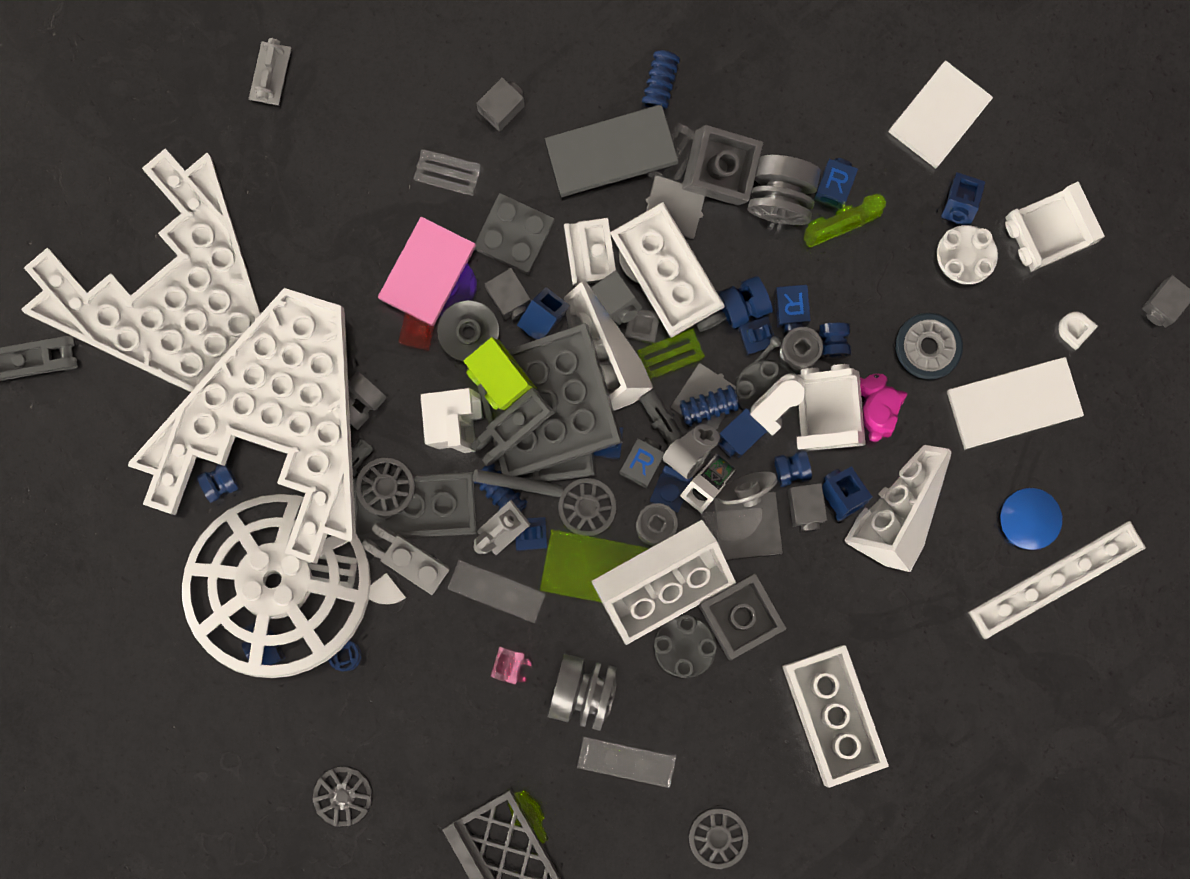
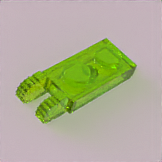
(844, 221)

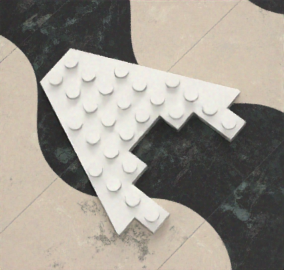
(185, 312)
(279, 390)

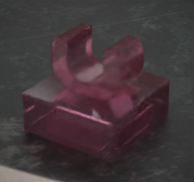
(508, 666)

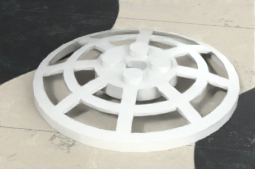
(277, 601)

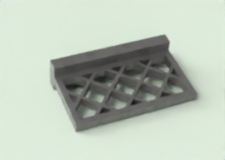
(473, 857)

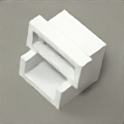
(450, 417)

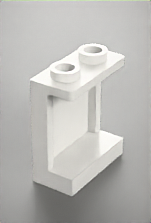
(1054, 227)
(831, 409)

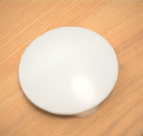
(967, 254)

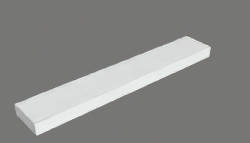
(1057, 580)

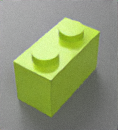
(498, 374)

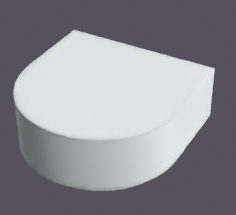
(1076, 328)

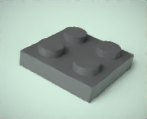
(514, 233)

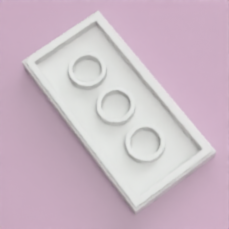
(667, 269)
(1015, 403)

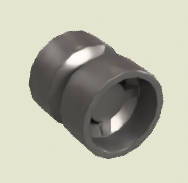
(800, 349)
(367, 394)
(656, 524)

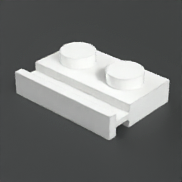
(589, 250)

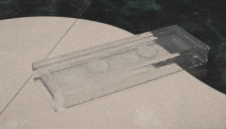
(496, 591)
(626, 762)

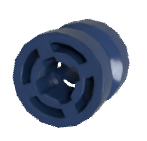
(835, 343)
(793, 468)
(224, 479)
(349, 657)

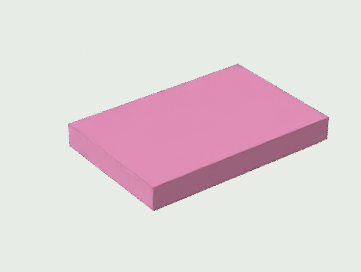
(426, 271)

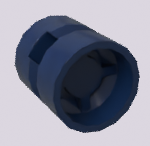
(745, 301)

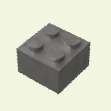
(722, 165)
(742, 617)

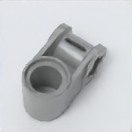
(692, 450)

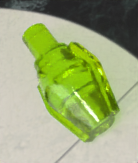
(533, 813)

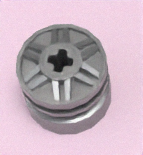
(784, 189)
(583, 692)

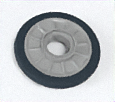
(947, 339)

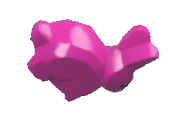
(880, 406)

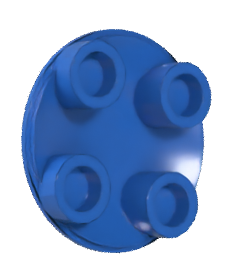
(1031, 518)

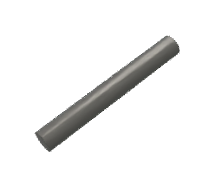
(517, 483)

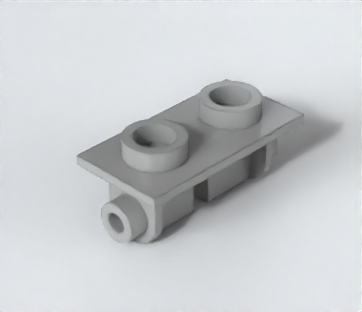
(270, 72)
(500, 530)

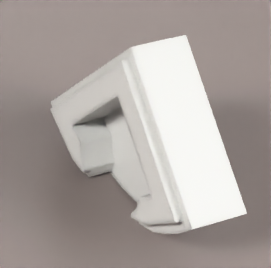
(385, 591)

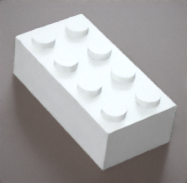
(664, 582)
(835, 716)

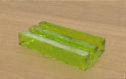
(690, 334)

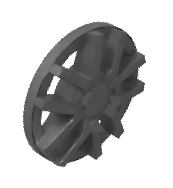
(385, 487)
(587, 507)
(342, 796)
(718, 838)

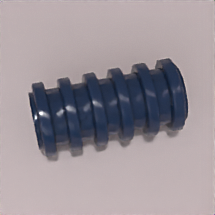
(661, 77)
(709, 405)
(501, 495)

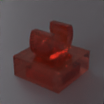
(416, 333)

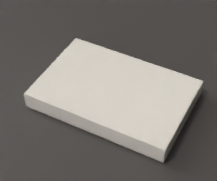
(940, 114)

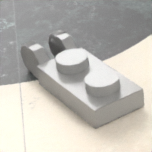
(408, 559)

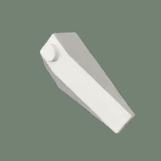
(619, 362)
(900, 520)

